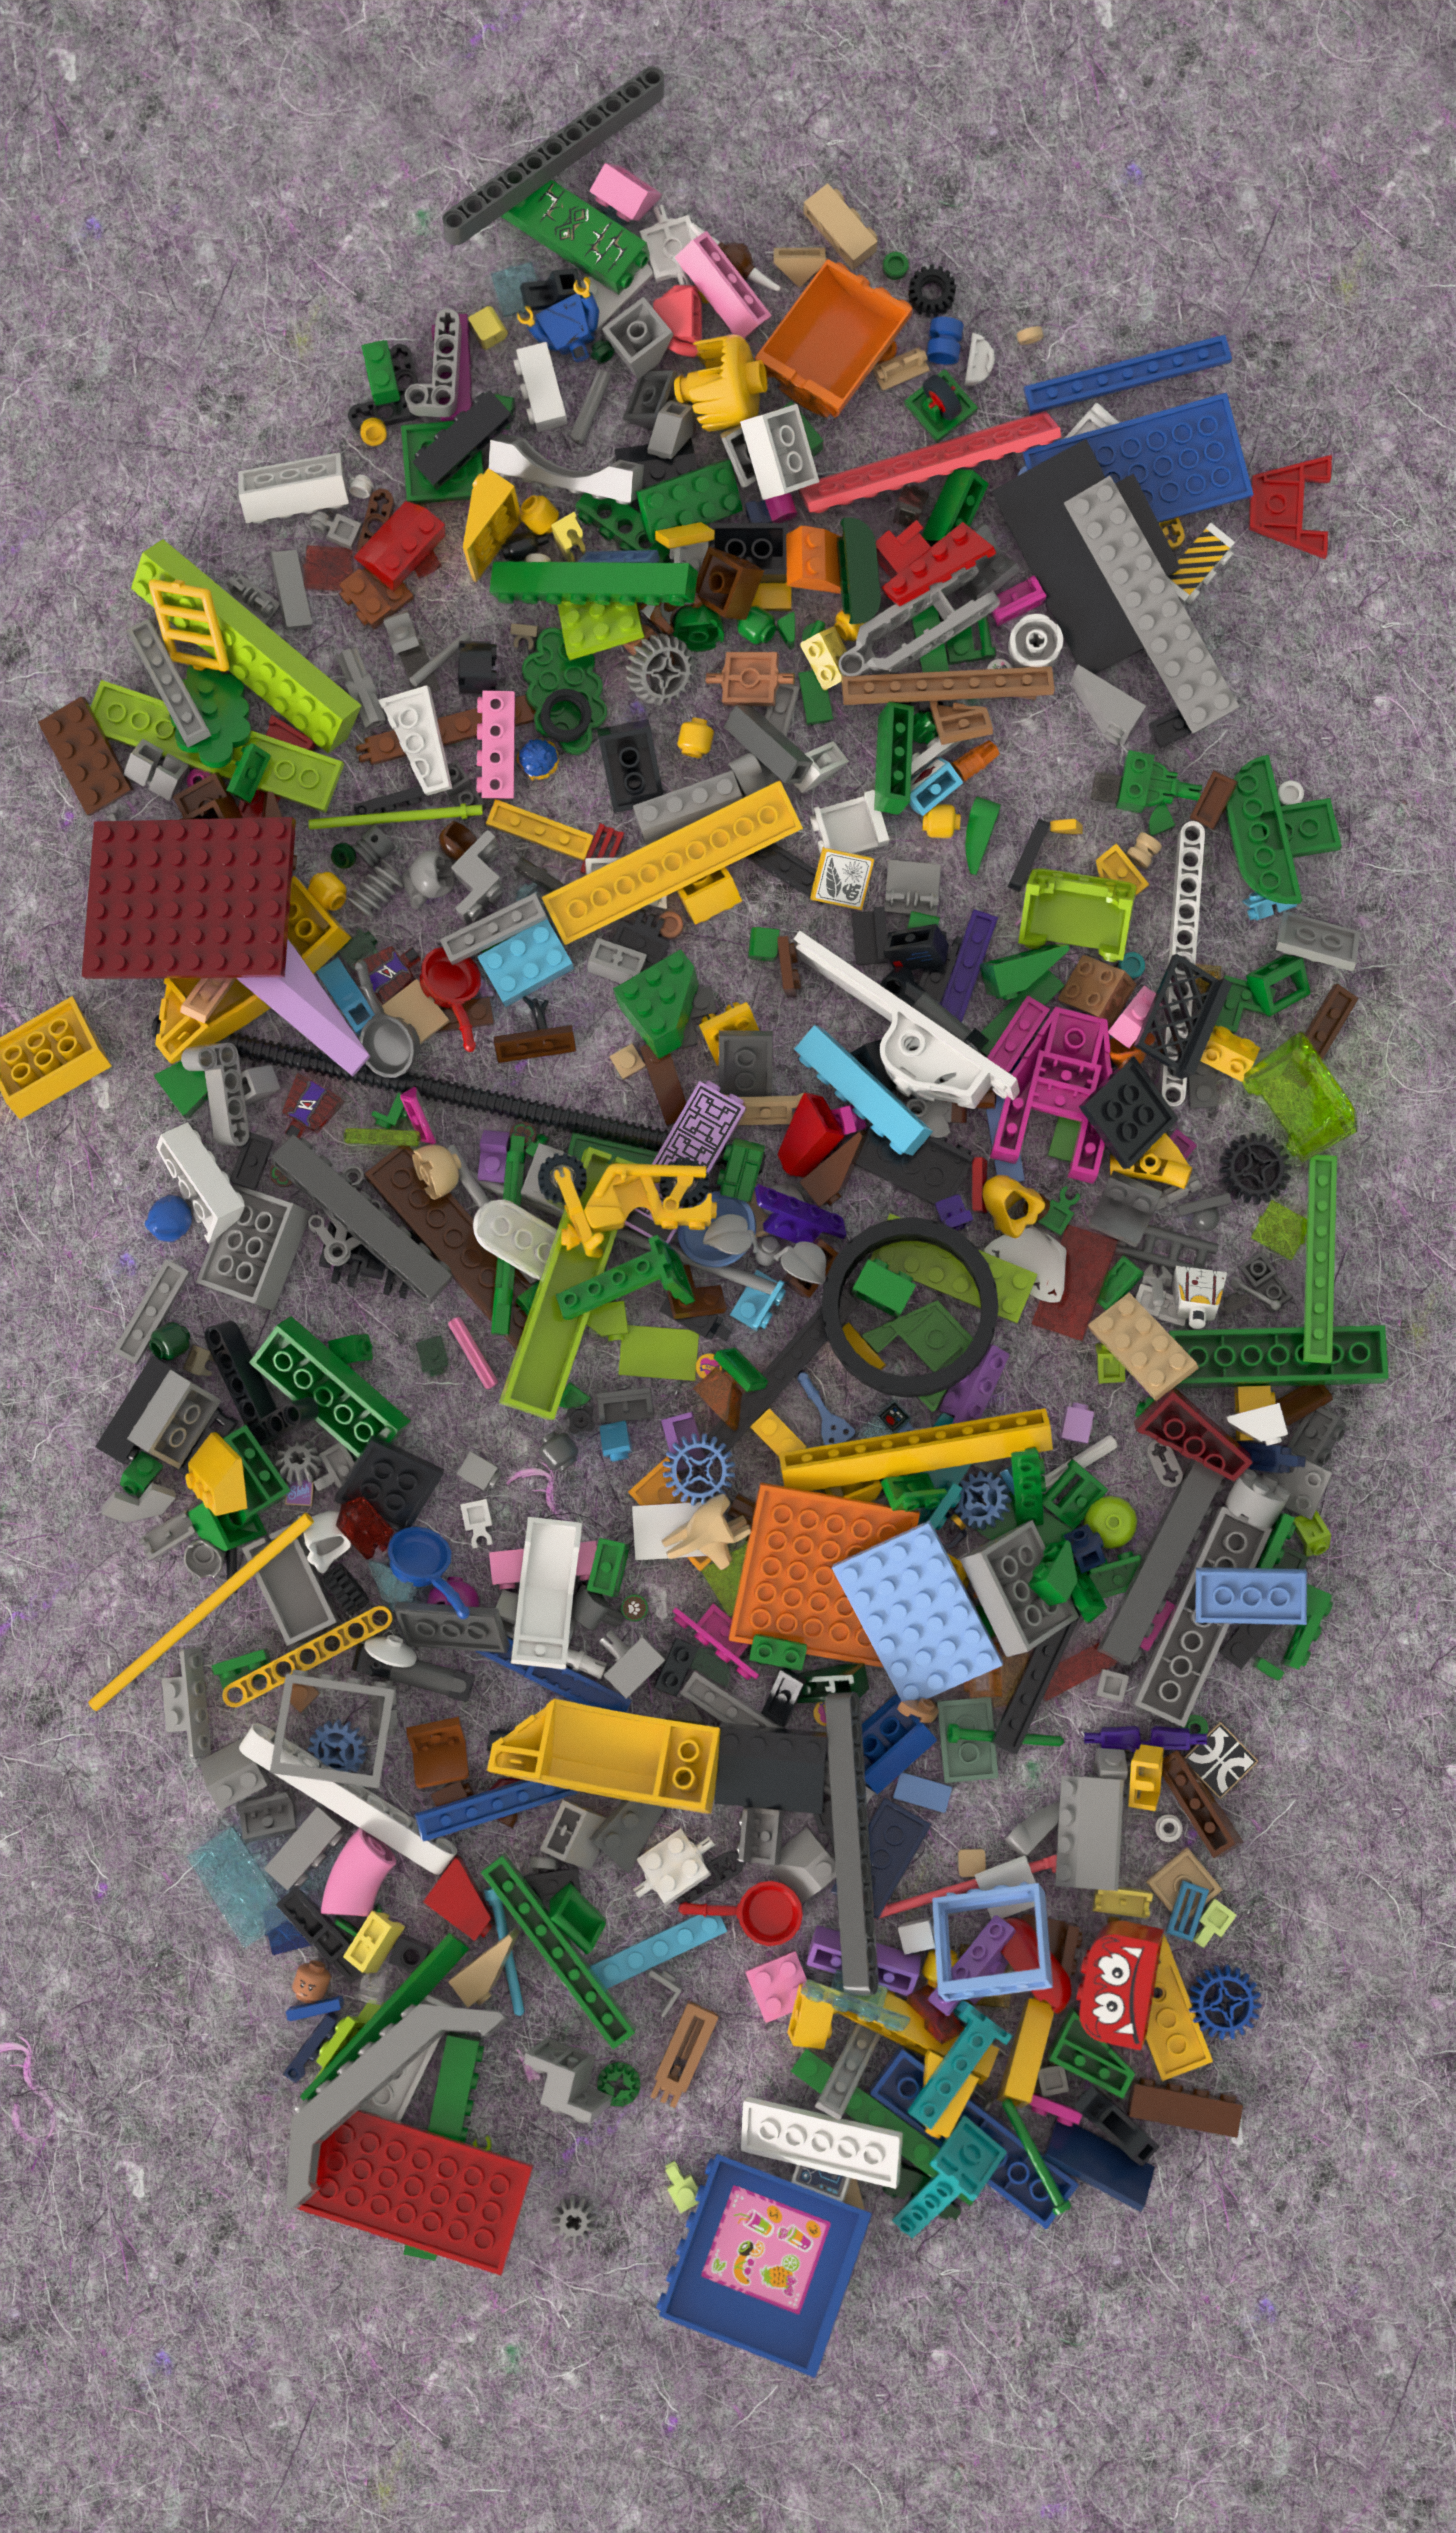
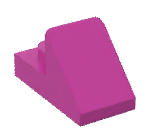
(848, 1120)

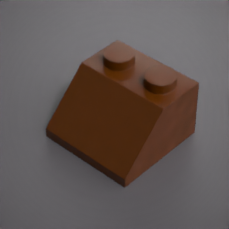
(728, 583)

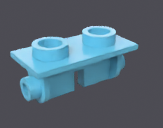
(1262, 907)

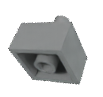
(632, 1663)

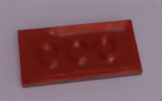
(1085, 1273)

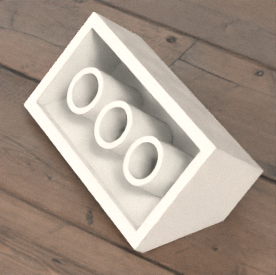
(292, 488)

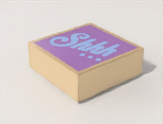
(300, 1495)

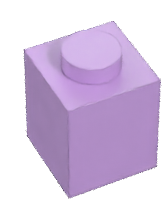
(1076, 1423)

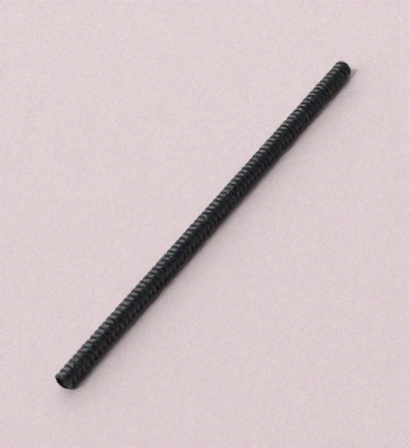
(453, 1093)

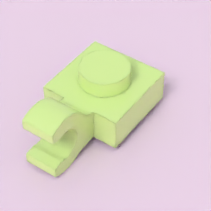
(1216, 1920)
(683, 2188)

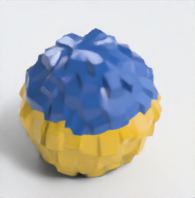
(538, 758)

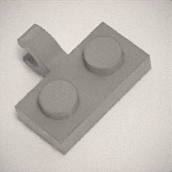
(338, 1463)

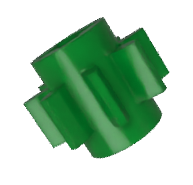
(924, 728)

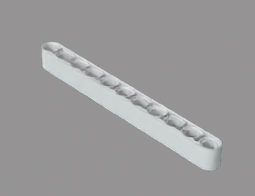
(1183, 926)

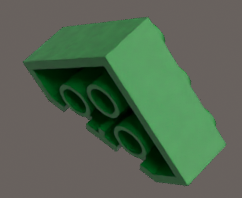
(660, 1002)

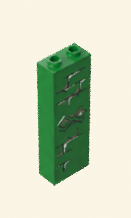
(581, 235)

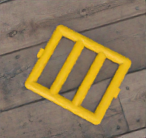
(208, 616)

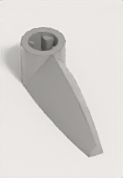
(748, 774)
(1034, 1830)

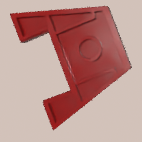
(1279, 501)

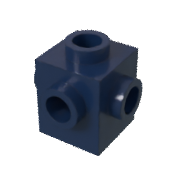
(1086, 1543)

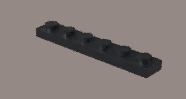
(1031, 1689)

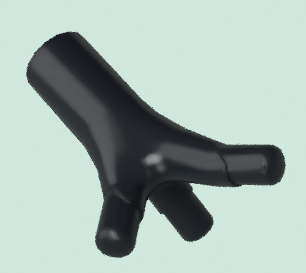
(538, 1011)

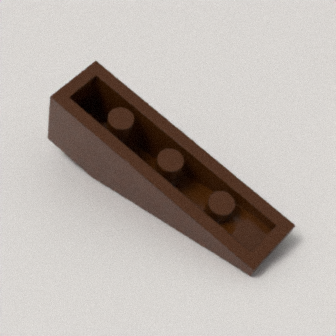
(1200, 1806)

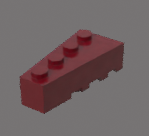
(1184, 1427)

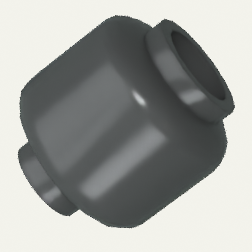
(558, 1451)

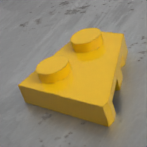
(1117, 866)

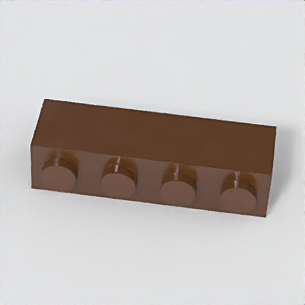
(1184, 2108)

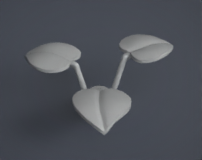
(731, 1236)

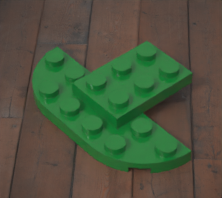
(1272, 834)

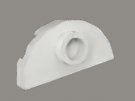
(980, 360)

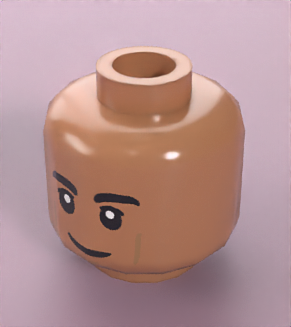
(311, 1981)

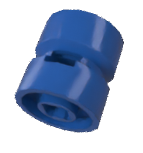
(944, 345)

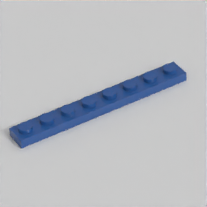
(1127, 374)

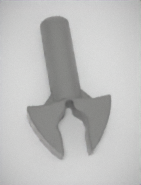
(1164, 1279)

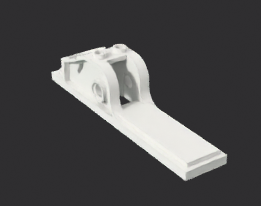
(938, 1052)

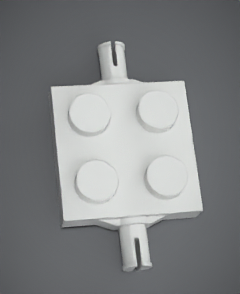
(665, 242)
(673, 1866)

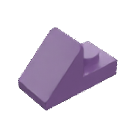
(493, 1156)

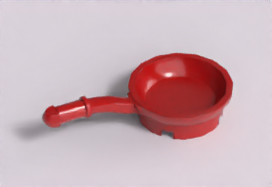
(451, 987)
(767, 1912)

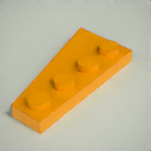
(653, 1491)

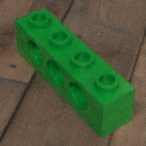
(622, 514)

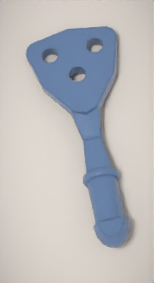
(827, 1418)

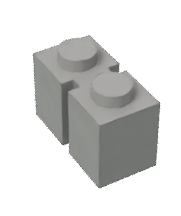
(144, 769)

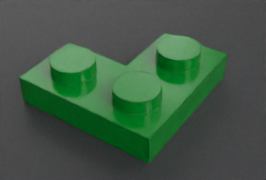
(1238, 999)

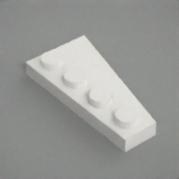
(417, 728)

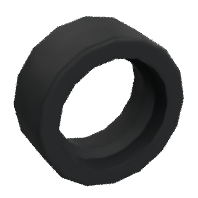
(571, 696)

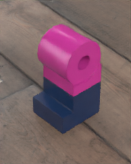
(772, 510)

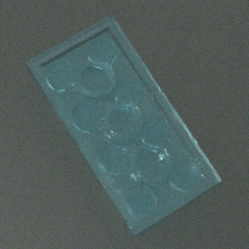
(238, 1886)

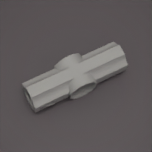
(361, 688)

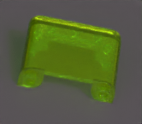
(1303, 1097)

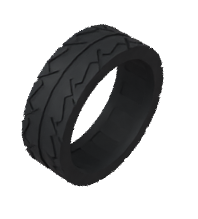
(910, 1230)

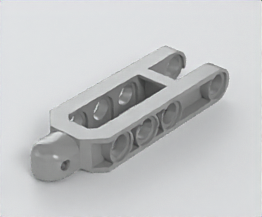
(862, 660)

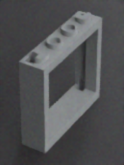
(328, 1682)

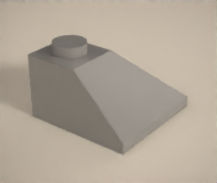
(805, 1865)

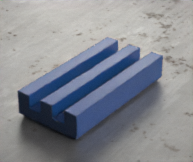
(318, 2008)

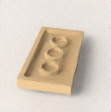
(1143, 1346)

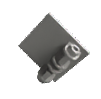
(252, 598)
(912, 887)
(1305, 1487)

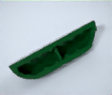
(858, 571)

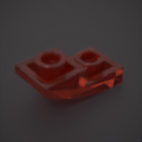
(936, 2022)

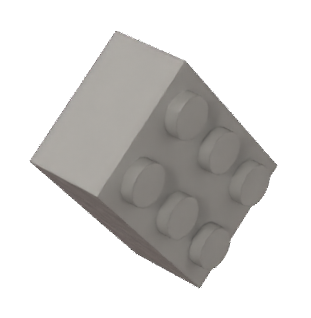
(174, 1419)

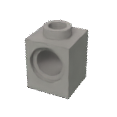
(479, 1471)

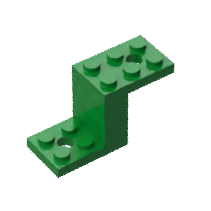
(1317, 1600)

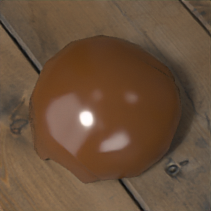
(456, 840)

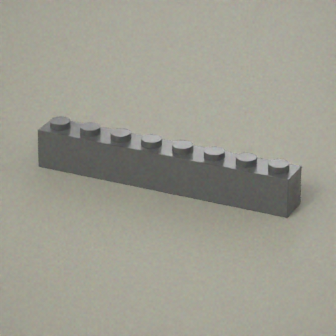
(361, 1218)
(1160, 1563)

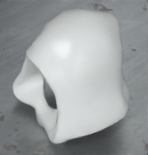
(325, 1540)

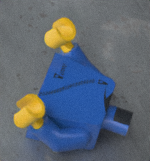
(567, 324)

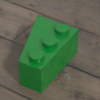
(262, 1481)
(1088, 2057)

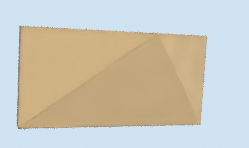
(799, 263)

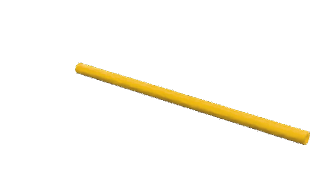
(201, 1611)

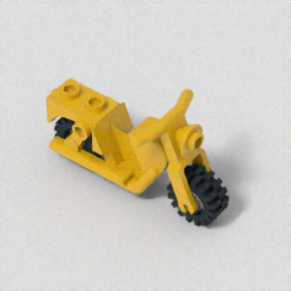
(622, 1191)

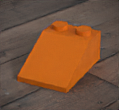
(812, 559)

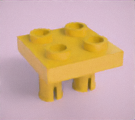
(733, 1019)

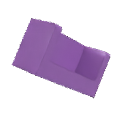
(675, 1429)

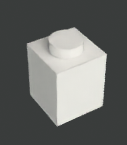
(917, 1935)

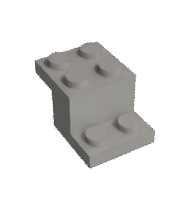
(478, 878)
(567, 2080)

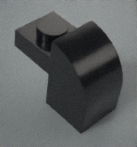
(546, 293)

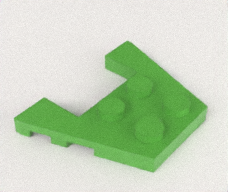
(930, 1334)

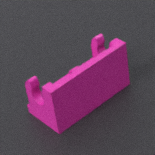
(1018, 601)

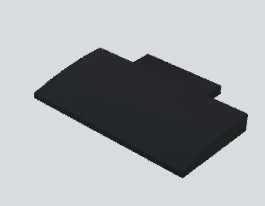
(1063, 564)

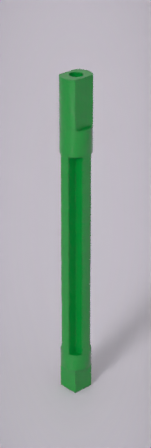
(505, 1272)

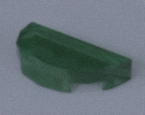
(711, 1666)

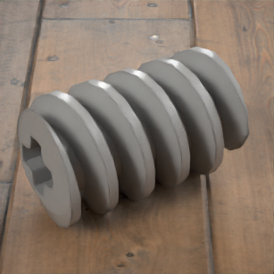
(376, 889)

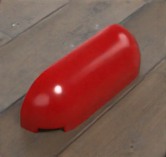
(1023, 1955)

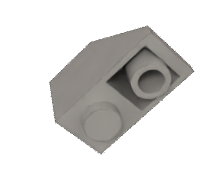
(671, 429)

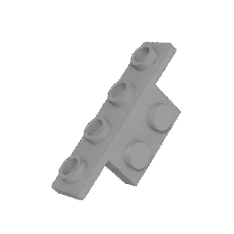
(186, 1702)

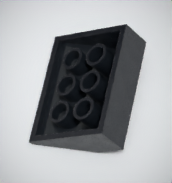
(771, 1768)

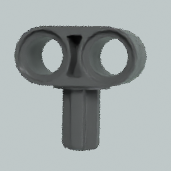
(592, 1608)

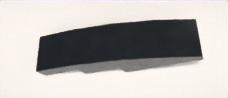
(318, 1930)

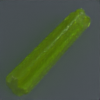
(382, 1137)

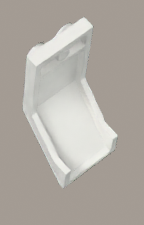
(546, 1593)

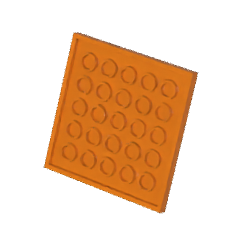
(789, 1576)

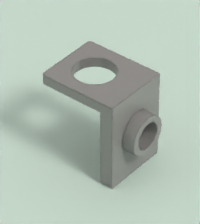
(668, 1980)

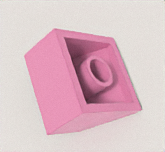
(624, 192)

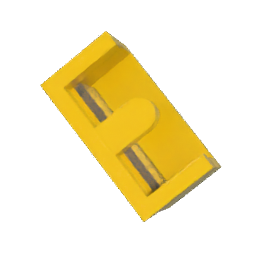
(1146, 1777)

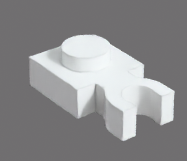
(477, 1518)

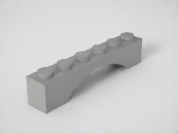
(517, 458)

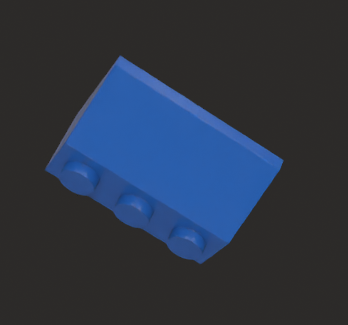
(892, 1743)

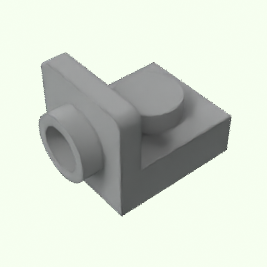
(401, 632)

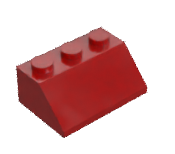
(401, 544)

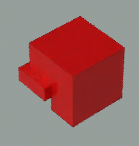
(900, 551)

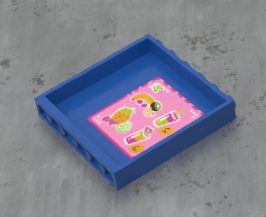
(764, 2265)

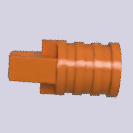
(975, 760)

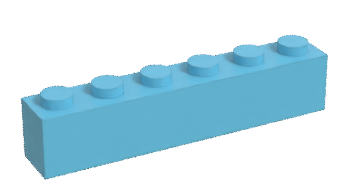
(863, 1091)

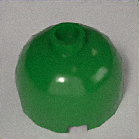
(698, 628)

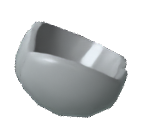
(203, 1558)

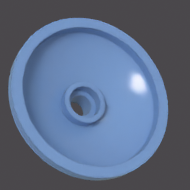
(692, 1240)

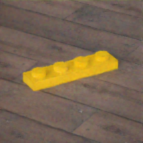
(539, 830)

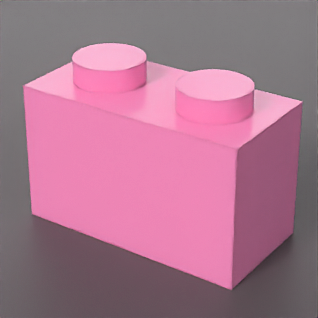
(1131, 1020)

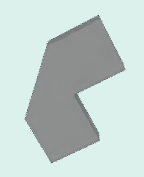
(151, 1503)

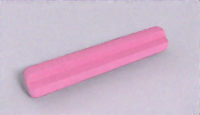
(473, 1353)

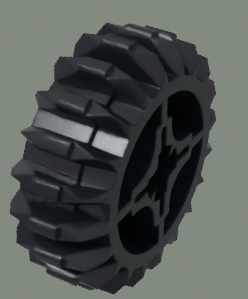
(1259, 1179)

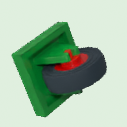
(940, 405)

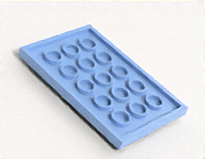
(917, 1614)

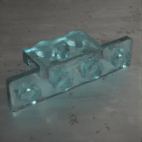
(867, 2007)

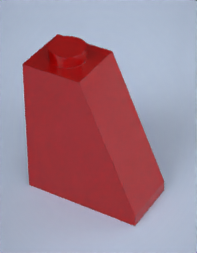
(809, 1136)
(460, 1901)

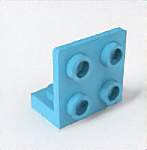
(755, 1305)

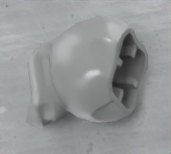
(428, 878)

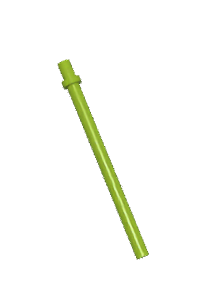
(392, 817)

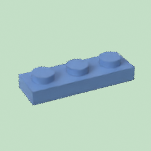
(633, 556)

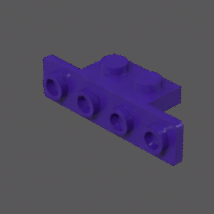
(796, 1219)

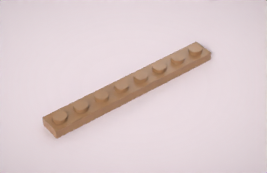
(947, 685)

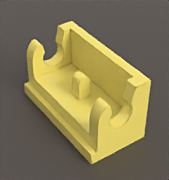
(566, 534)
(1123, 1902)
(373, 1942)

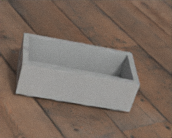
(293, 1590)

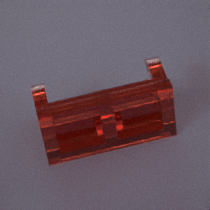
(363, 1527)

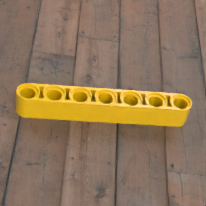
(294, 1657)

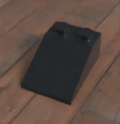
(630, 764)

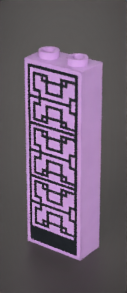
(698, 1134)

